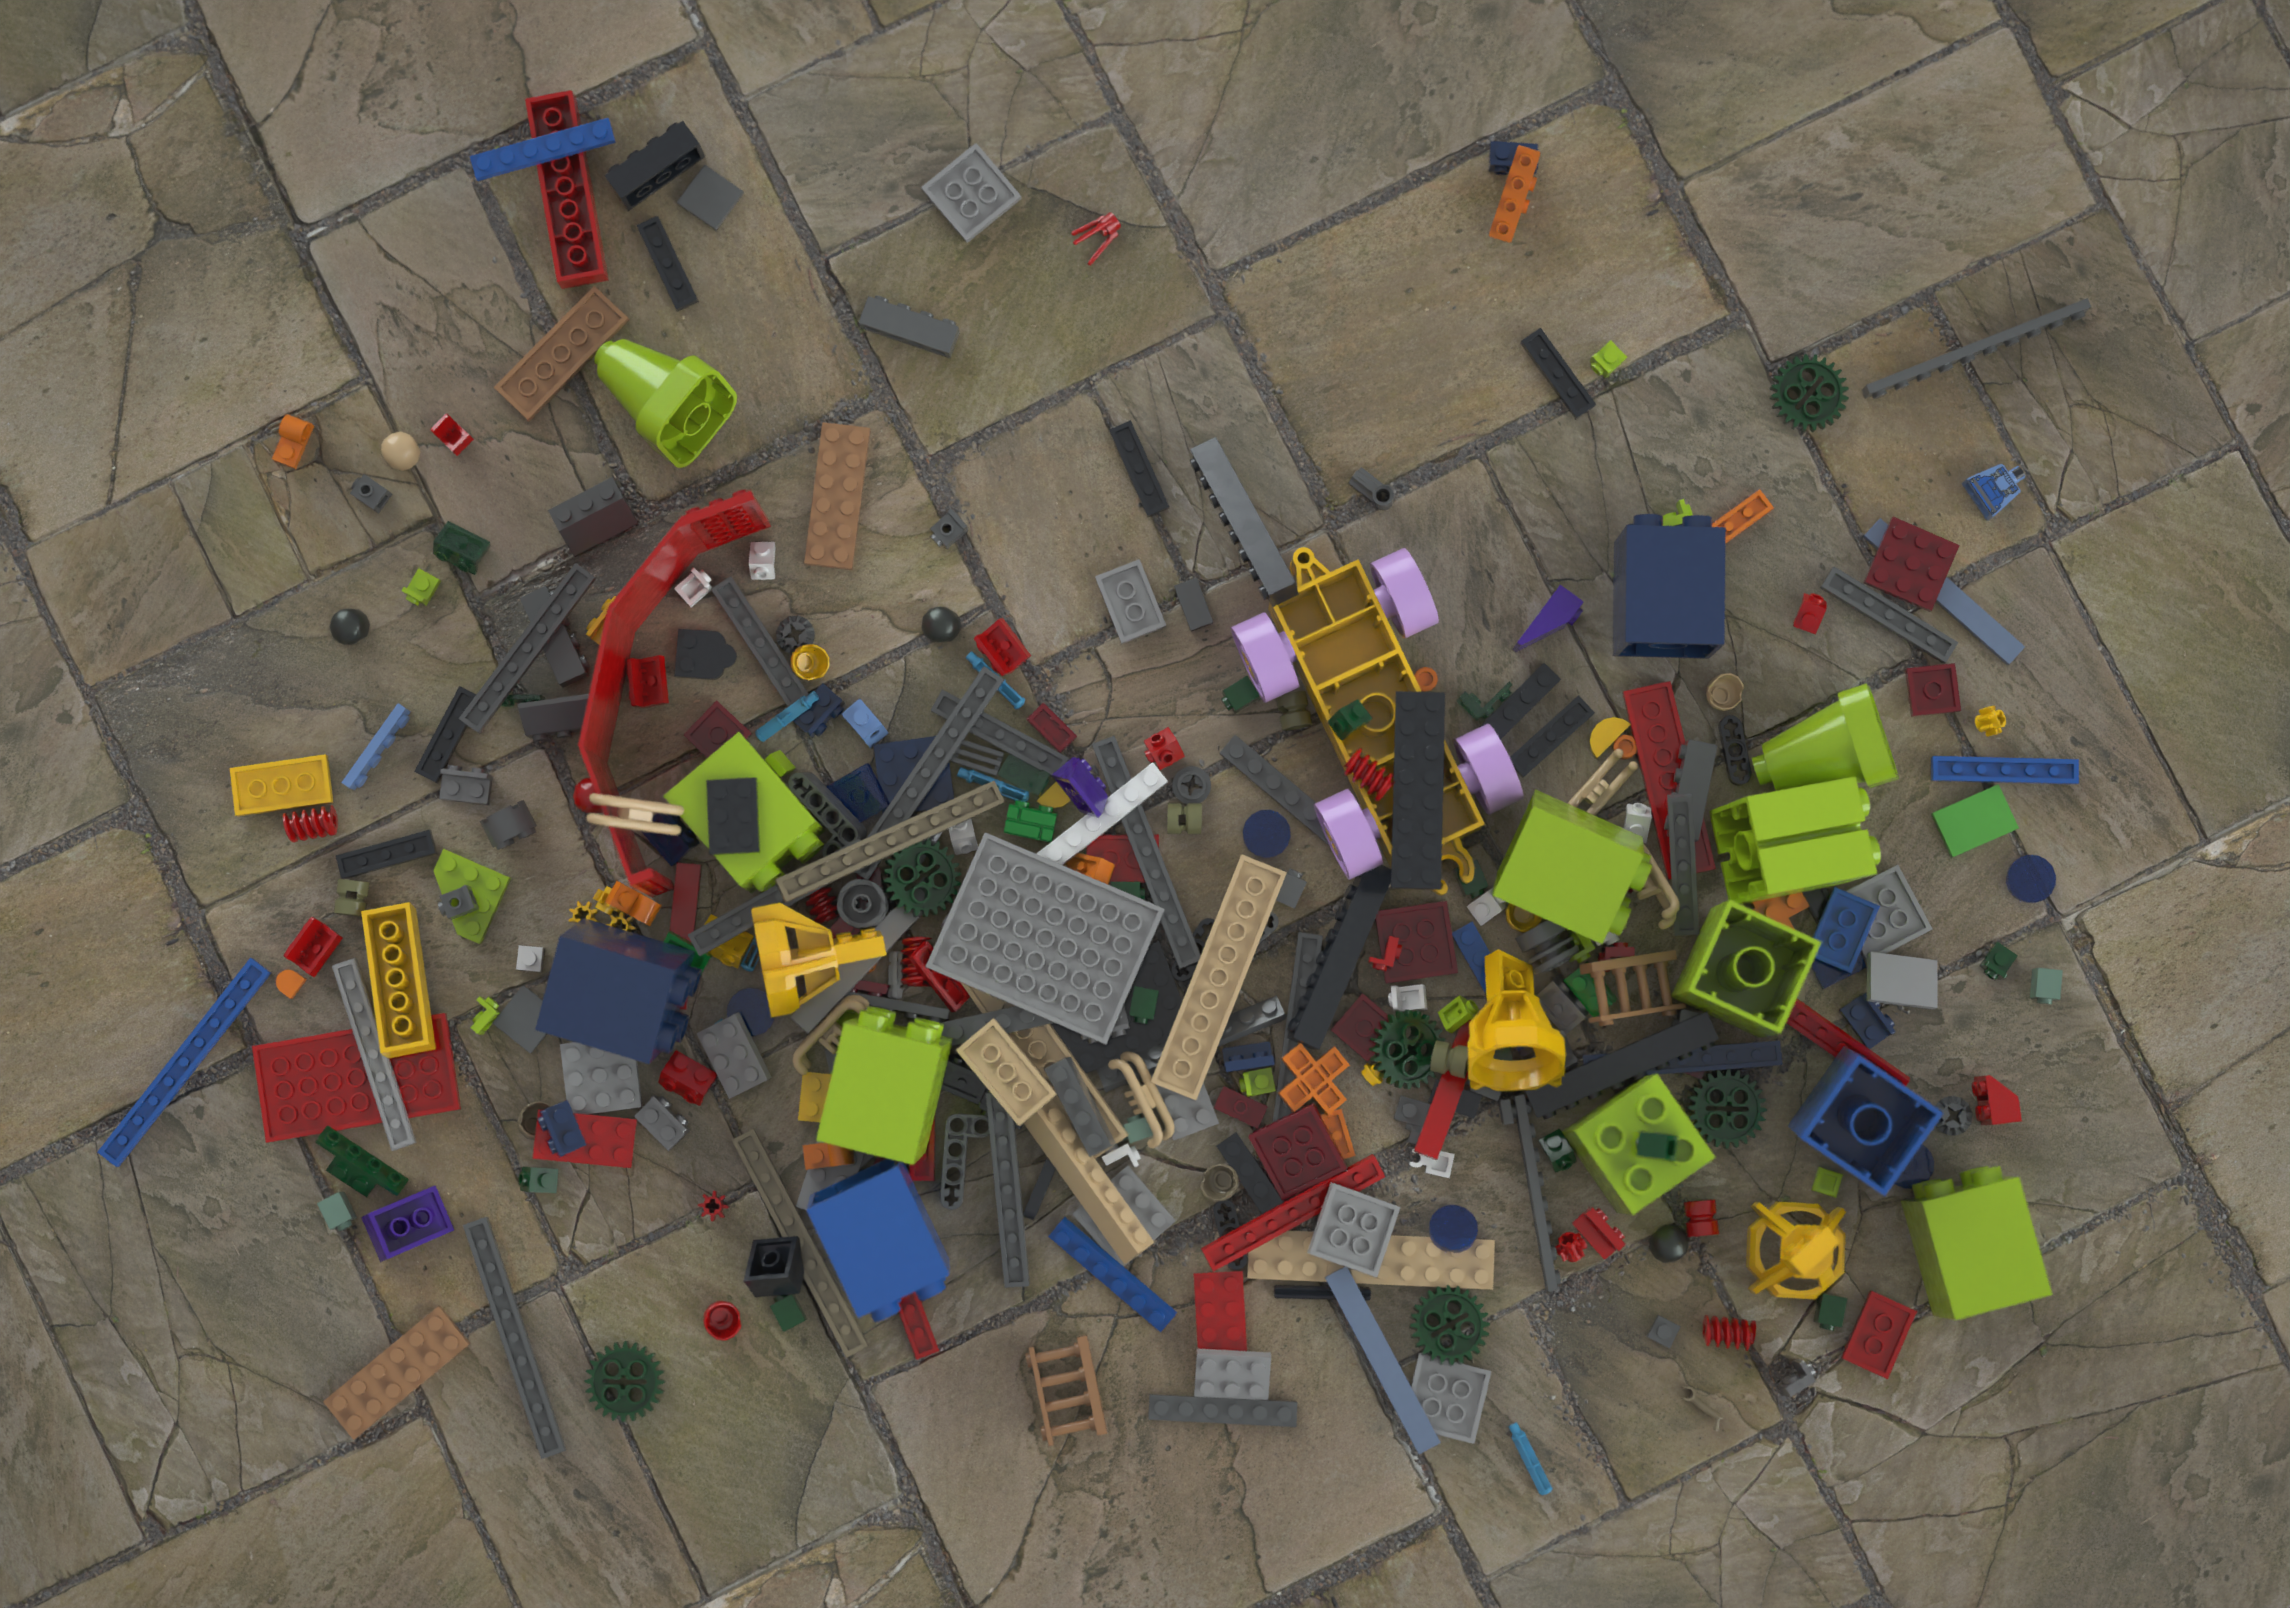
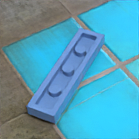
(371, 755)

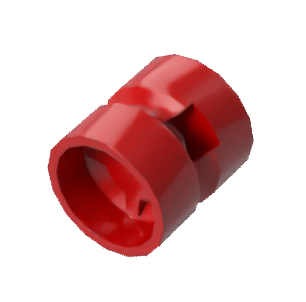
(1701, 1218)

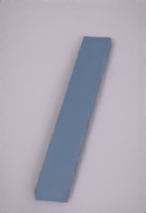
(1965, 611)
(1382, 1360)

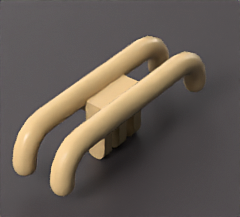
(1599, 792)
(635, 814)
(1658, 885)
(827, 1031)
(1145, 1097)

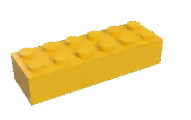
(398, 980)

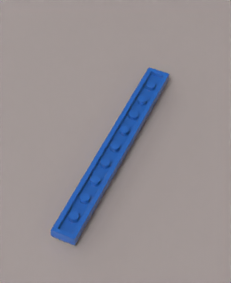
(184, 1062)

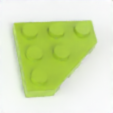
(487, 886)

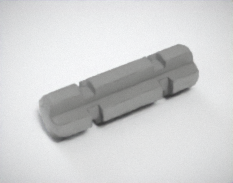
(895, 975)

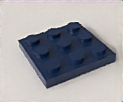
(897, 761)

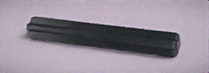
(1311, 1292)

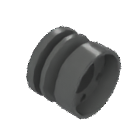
(1547, 945)

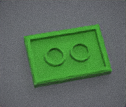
(1974, 821)

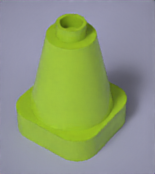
(671, 400)
(1831, 746)

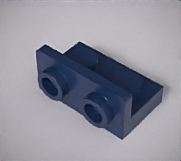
(1502, 156)
(826, 707)
(672, 847)
(1867, 1020)
(1248, 1057)
(561, 1128)

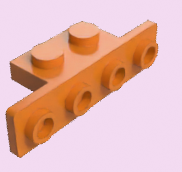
(1514, 195)

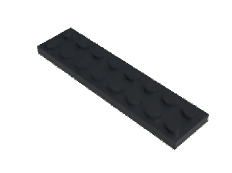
(1418, 790)

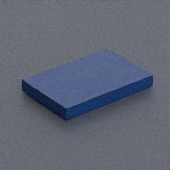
(1844, 929)

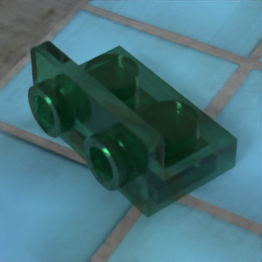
(460, 547)

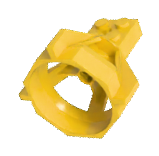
(814, 958)
(1513, 1019)
(1804, 1249)

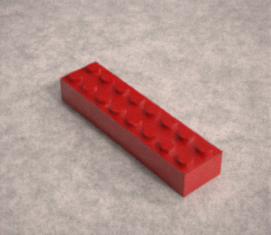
(567, 196)

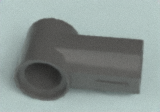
(1370, 488)

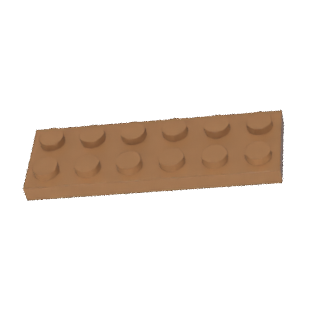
(561, 353)
(837, 496)
(396, 1372)

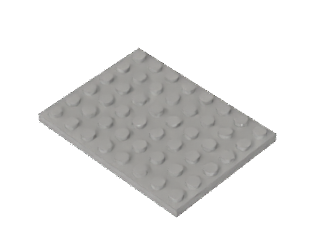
(1045, 938)

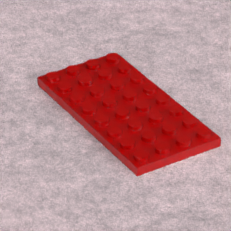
(325, 1083)

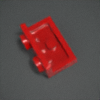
(1002, 647)
(647, 681)
(313, 946)
(687, 1078)
(1598, 1233)

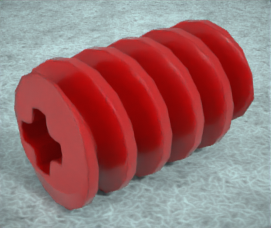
(1368, 774)
(312, 825)
(822, 905)
(914, 977)
(1729, 1332)

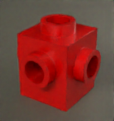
(1163, 749)

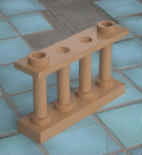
(1639, 964)
(1090, 1397)

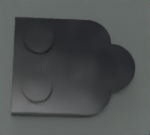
(702, 654)

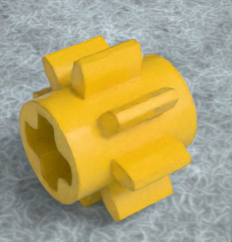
(1990, 721)
(601, 897)
(577, 912)
(617, 921)

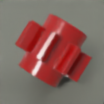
(709, 1210)
(1571, 1246)

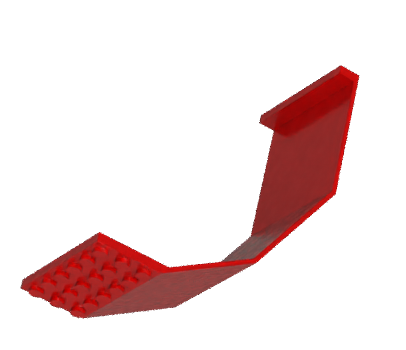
(691, 535)

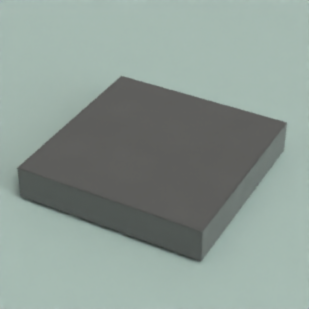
(710, 197)
(520, 1019)

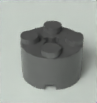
(508, 824)
(849, 901)

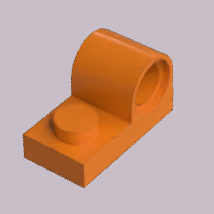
(293, 440)
(1091, 866)
(633, 903)
(826, 1155)

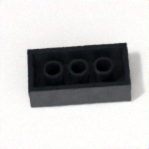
(655, 165)

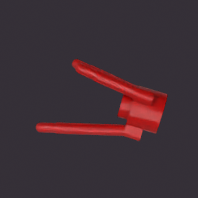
(1105, 225)

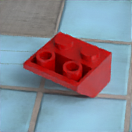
(1995, 1102)

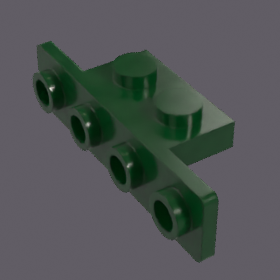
(357, 1166)

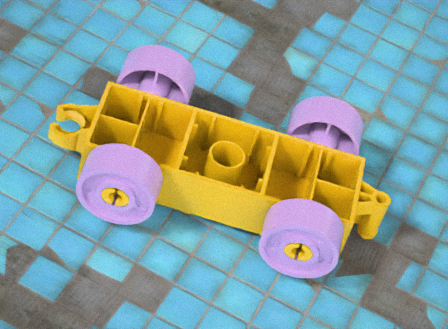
(1348, 653)

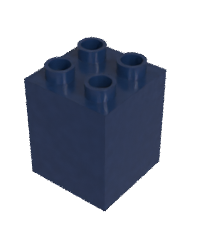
(1669, 588)
(618, 991)

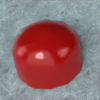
(581, 797)
(722, 1320)

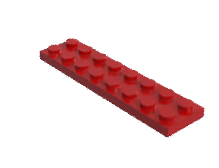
(1657, 741)

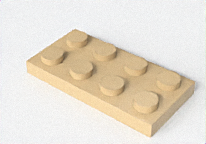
(1006, 1072)

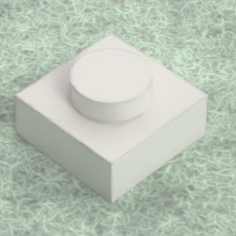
(530, 958)

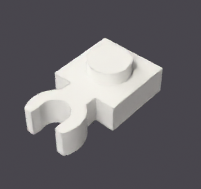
(1439, 1167)

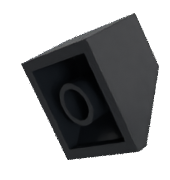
(775, 1267)

